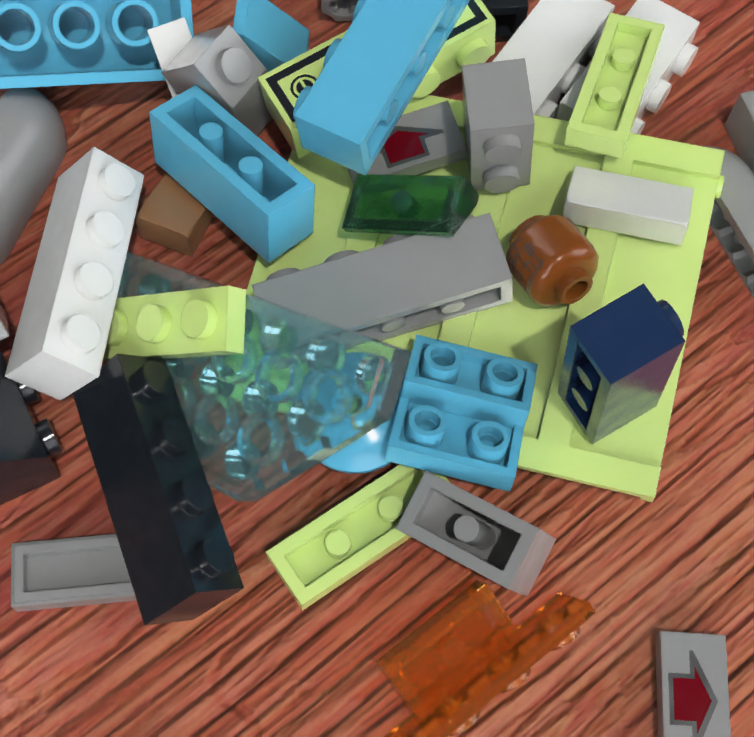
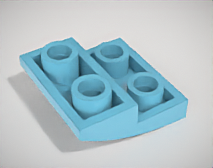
(462, 413)

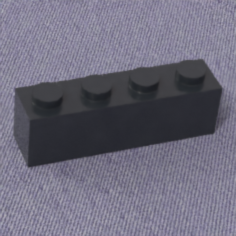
(156, 491)

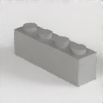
(401, 283)

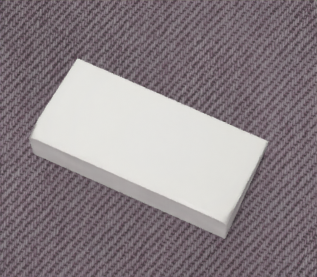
(628, 205)

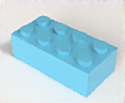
(82, 41)

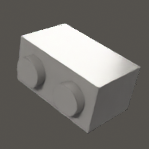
(498, 124)

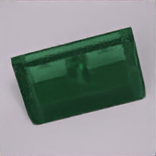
(410, 204)

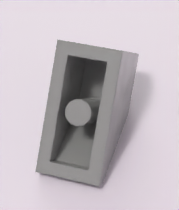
(225, 71)
(476, 534)

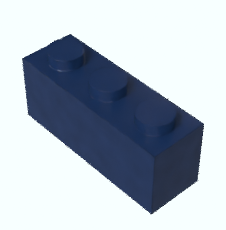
(619, 361)

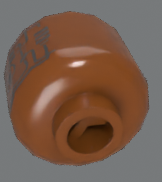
(552, 260)

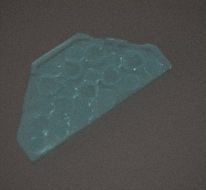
(284, 401)

